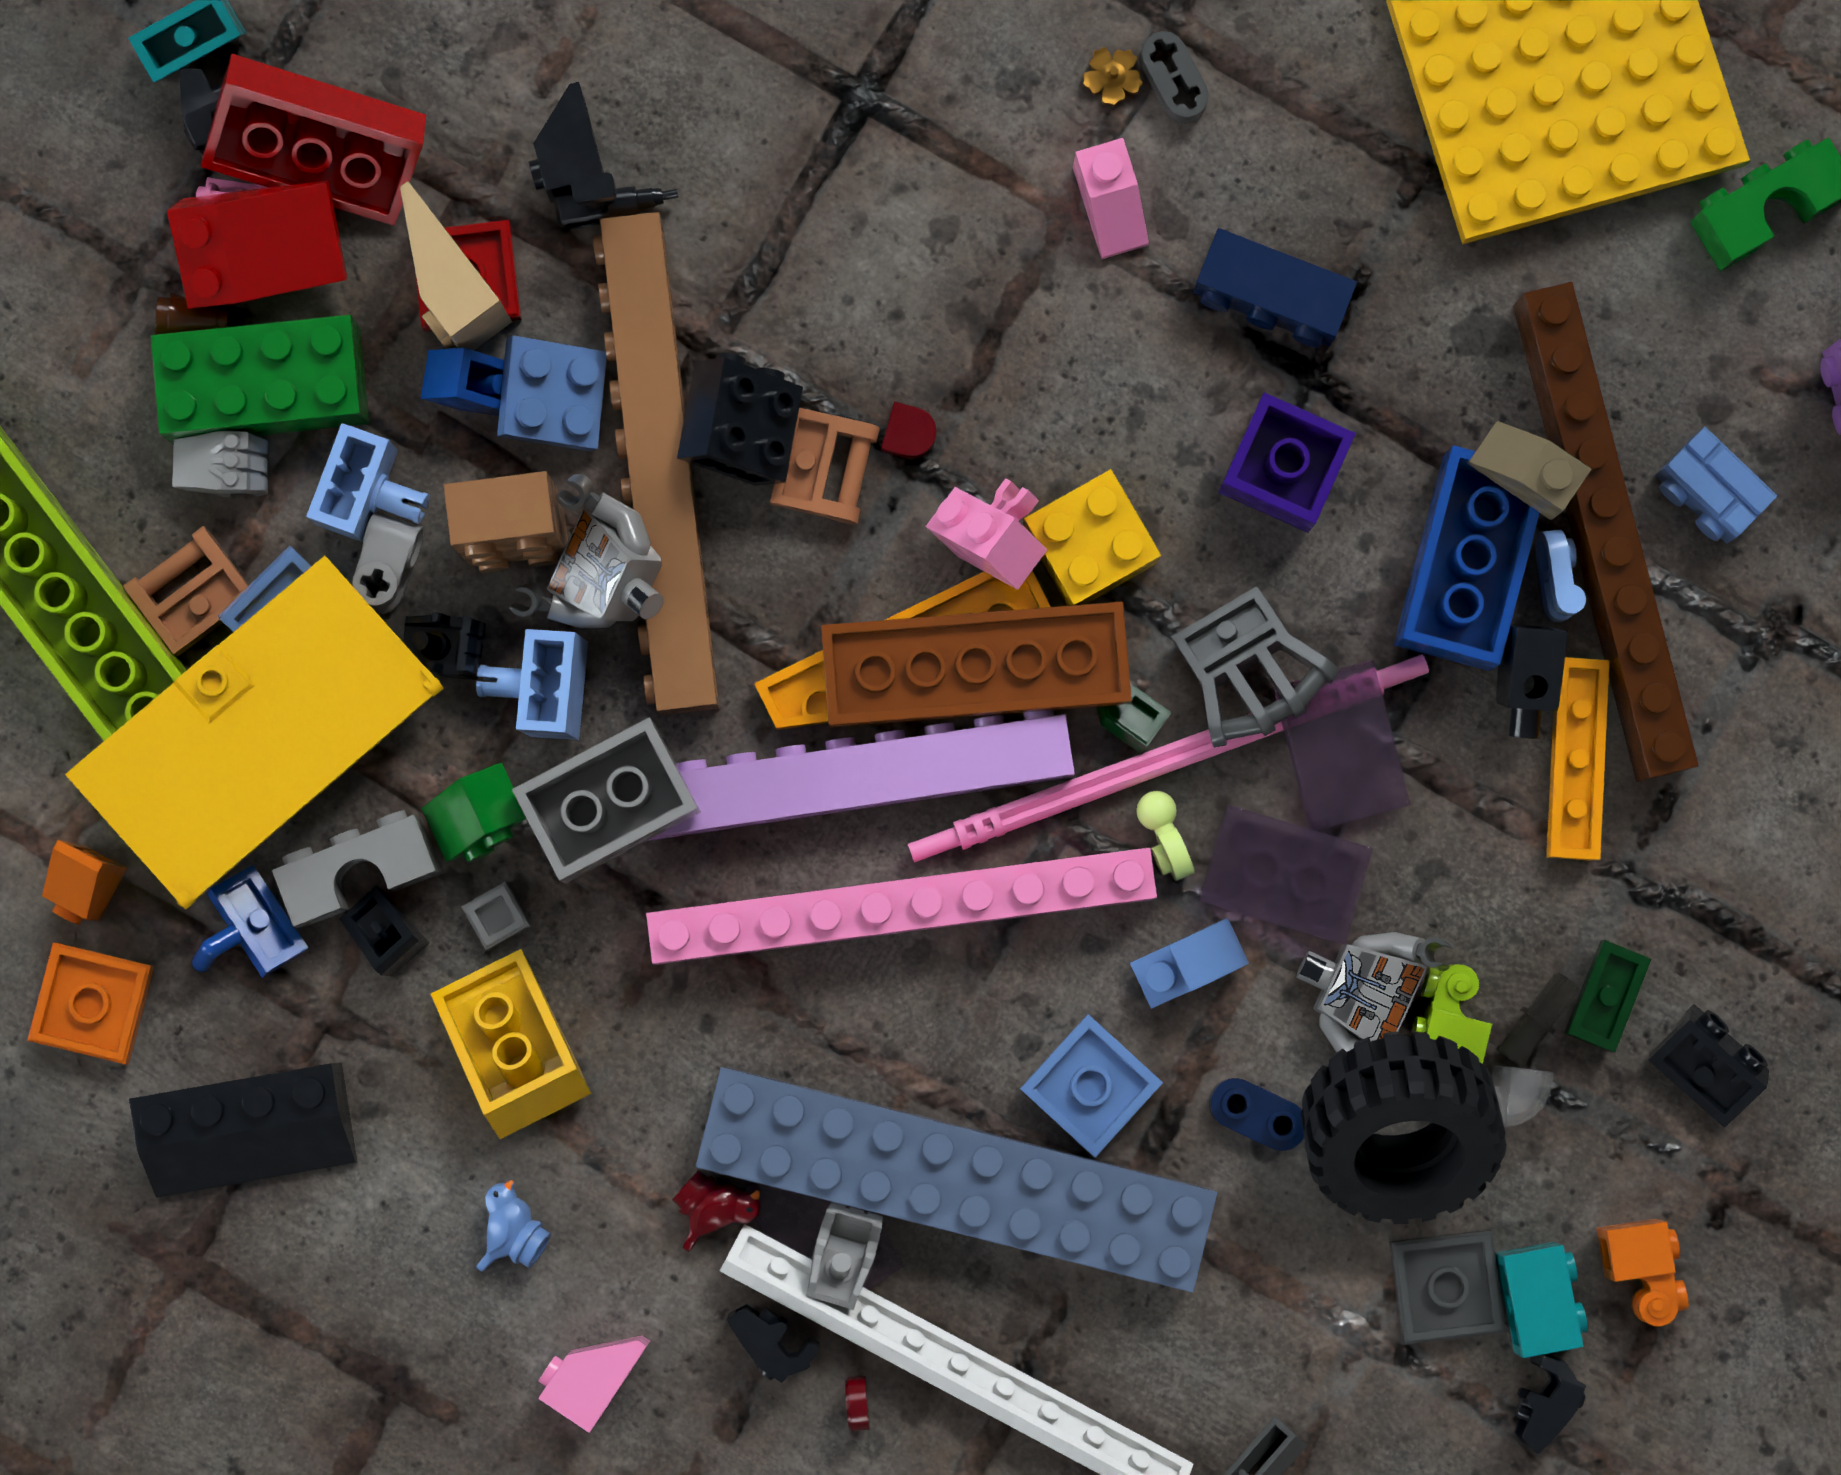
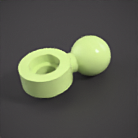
(1157, 812)

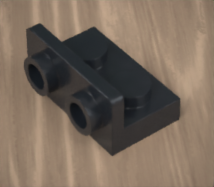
(1711, 1065)

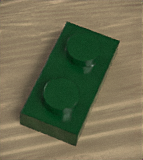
(1607, 996)

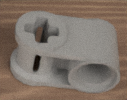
(387, 553)

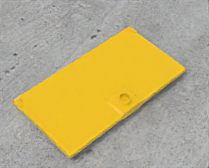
(254, 731)

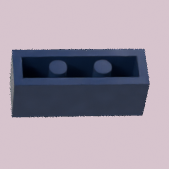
(1273, 289)

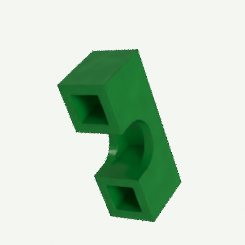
(1735, 222)

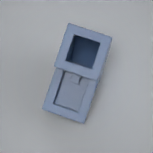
(1189, 963)

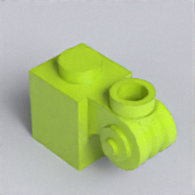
(1443, 1010)

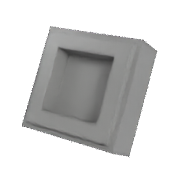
(496, 916)

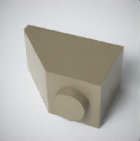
(1530, 468)

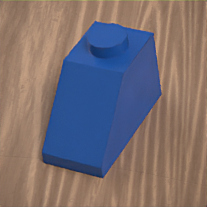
(463, 380)

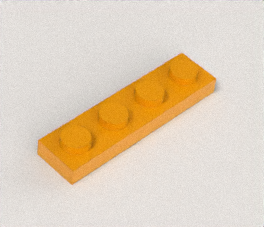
(1578, 761)

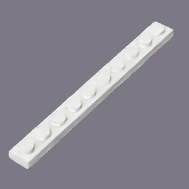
(952, 1364)

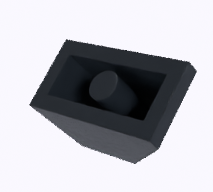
(565, 146)

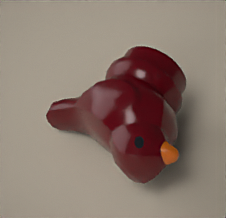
(714, 1206)

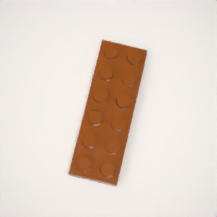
(976, 664)

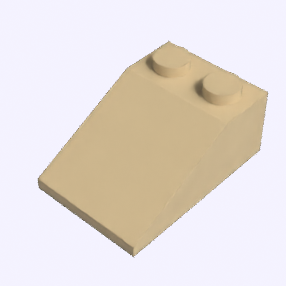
(458, 299)

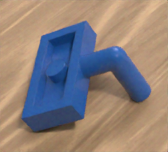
(253, 922)

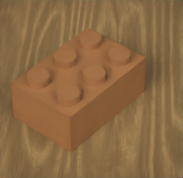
(506, 521)

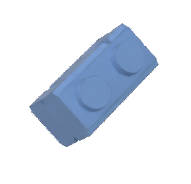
(1714, 486)

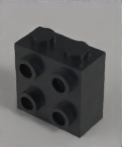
(740, 420)

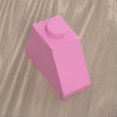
(1111, 197)
(589, 1379)

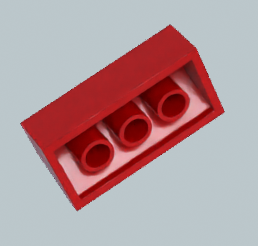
(300, 130)

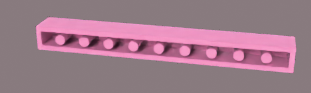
(901, 906)

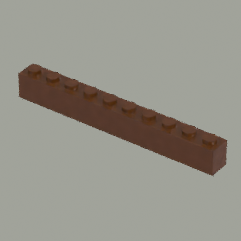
(1606, 535)

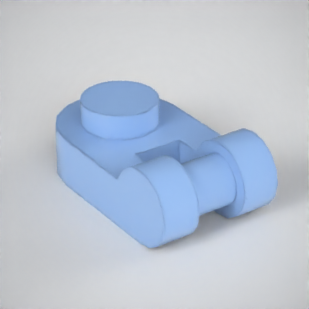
(1554, 563)

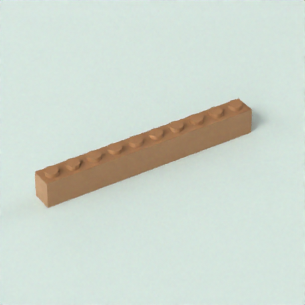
(658, 482)

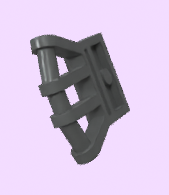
(1234, 641)

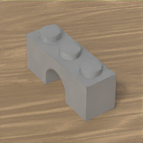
(314, 882)

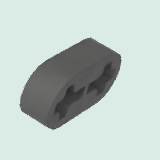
(1184, 72)

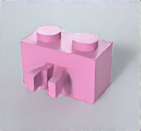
(990, 534)

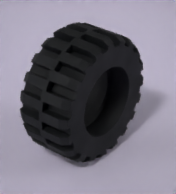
(1393, 1084)

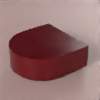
(909, 432)
(857, 1403)

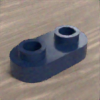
(1258, 1114)

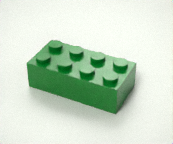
(260, 378)

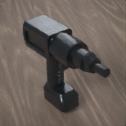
(598, 198)

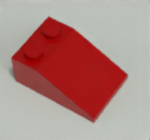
(256, 243)

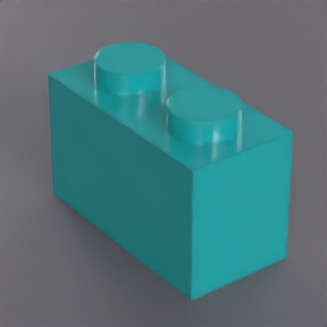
(186, 37)
(1541, 1299)

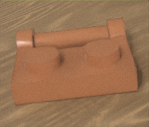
(811, 463)
(194, 607)

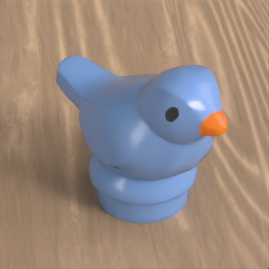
(511, 1229)

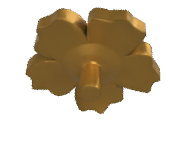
(1112, 76)

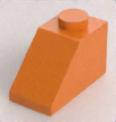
(80, 881)

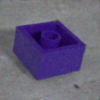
(1286, 462)

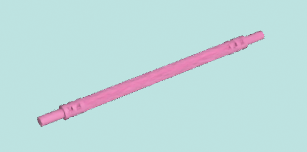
(1108, 780)

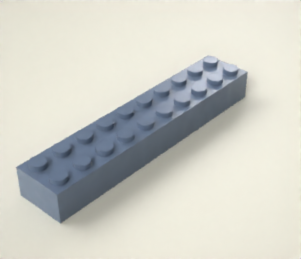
(957, 1179)

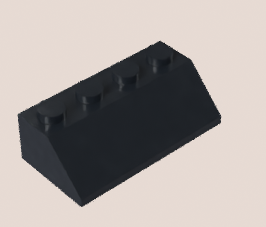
(244, 1129)

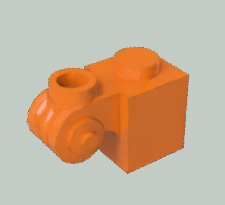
(1645, 1253)

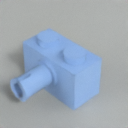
(358, 485)
(547, 685)

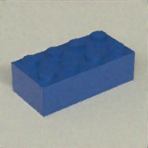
(1467, 567)

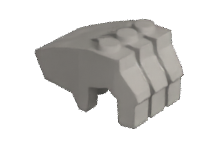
(221, 463)
(843, 1254)

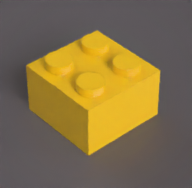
(1092, 540)

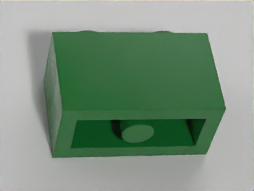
(474, 814)

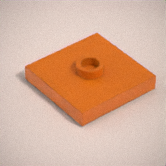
(91, 1003)

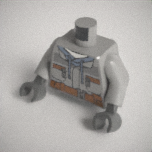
(604, 567)
(1369, 984)

